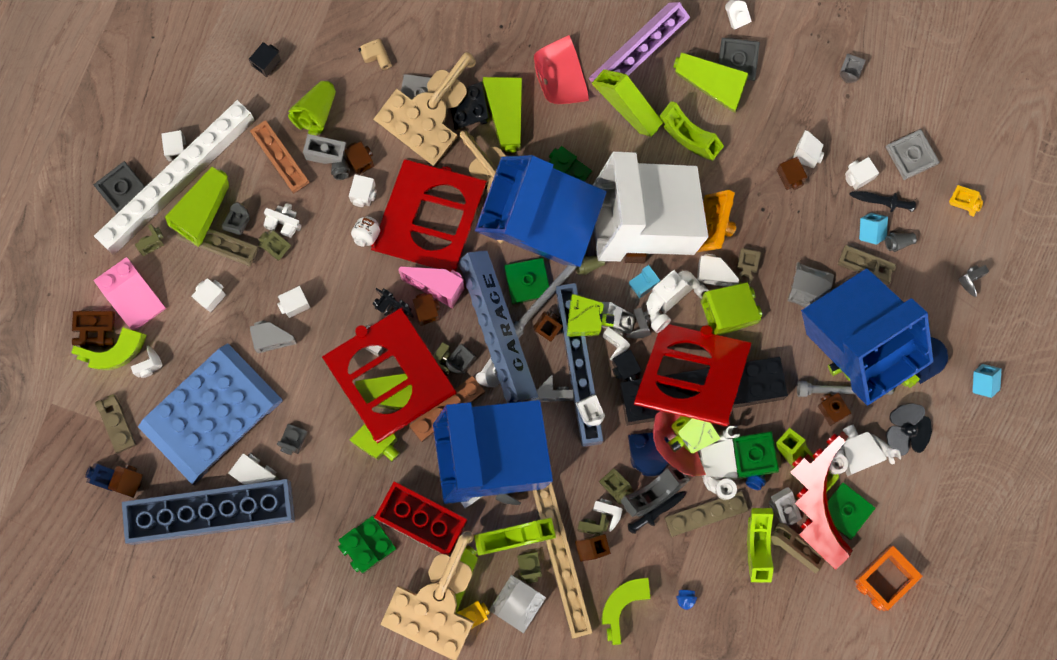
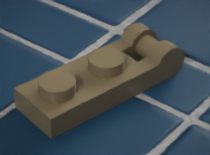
(859, 261)
(116, 424)
(797, 547)

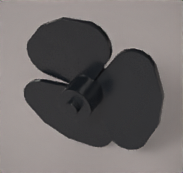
(911, 426)

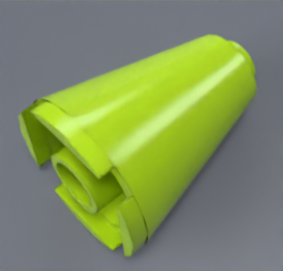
(313, 108)

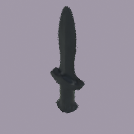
(892, 202)
(652, 515)

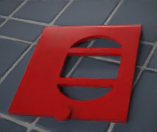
(398, 219)
(424, 374)
(722, 382)

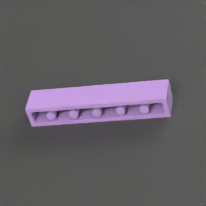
(645, 40)

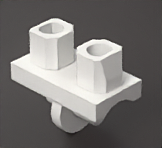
(289, 224)

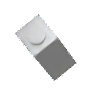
(323, 149)
(270, 337)

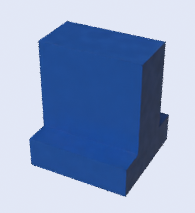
(541, 209)
(870, 334)
(491, 450)

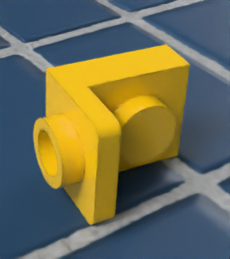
(966, 199)
(475, 612)

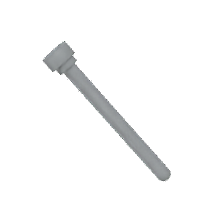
(519, 326)
(805, 389)

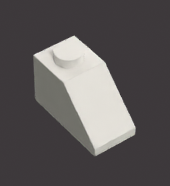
(809, 150)
(715, 272)

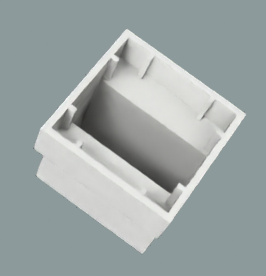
(648, 209)

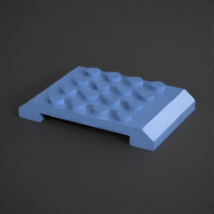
(209, 413)

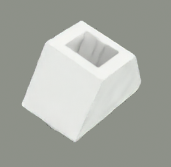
(622, 319)
(249, 471)

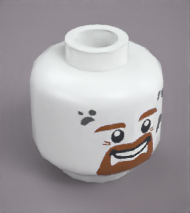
(365, 231)

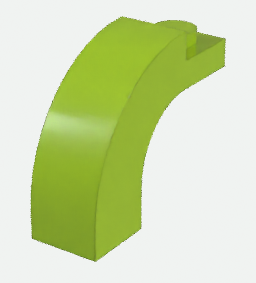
(688, 134)
(122, 353)
(793, 445)
(759, 545)
(630, 591)

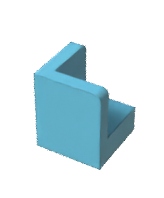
(873, 228)
(644, 282)
(987, 380)

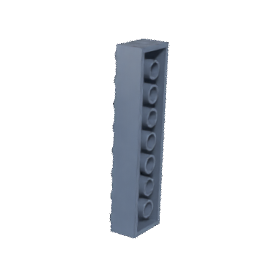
(208, 512)

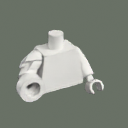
(668, 293)
(861, 452)
(720, 463)

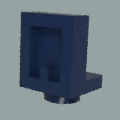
(99, 476)

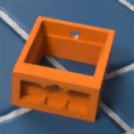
(902, 564)

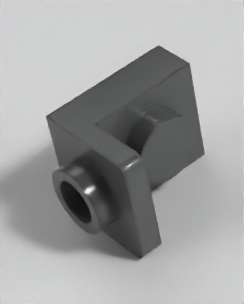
(292, 439)

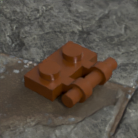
(93, 322)

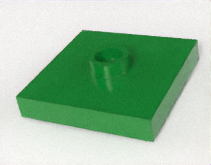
(526, 280)
(755, 455)
(848, 510)

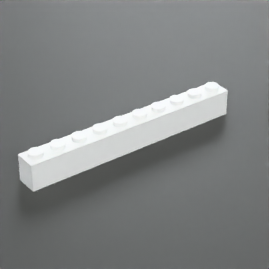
(174, 177)

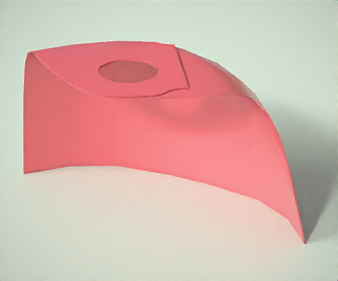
(562, 70)
(682, 459)

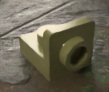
(150, 243)
(273, 244)
(442, 355)
(616, 485)
(590, 526)
(529, 567)

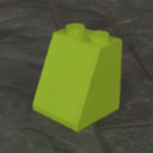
(731, 308)

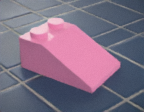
(440, 283)
(129, 294)

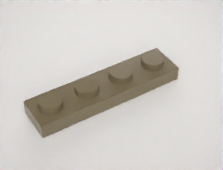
(226, 246)
(705, 514)

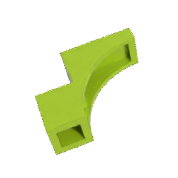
(514, 536)

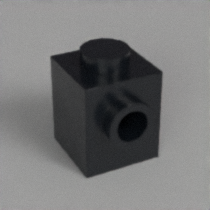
(265, 59)
(626, 367)

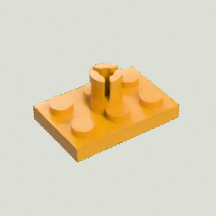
(717, 212)

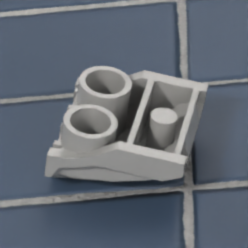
(809, 285)
(517, 603)

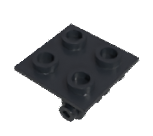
(472, 108)
(388, 300)

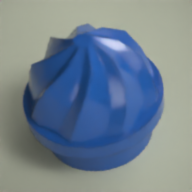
(756, 482)
(686, 599)

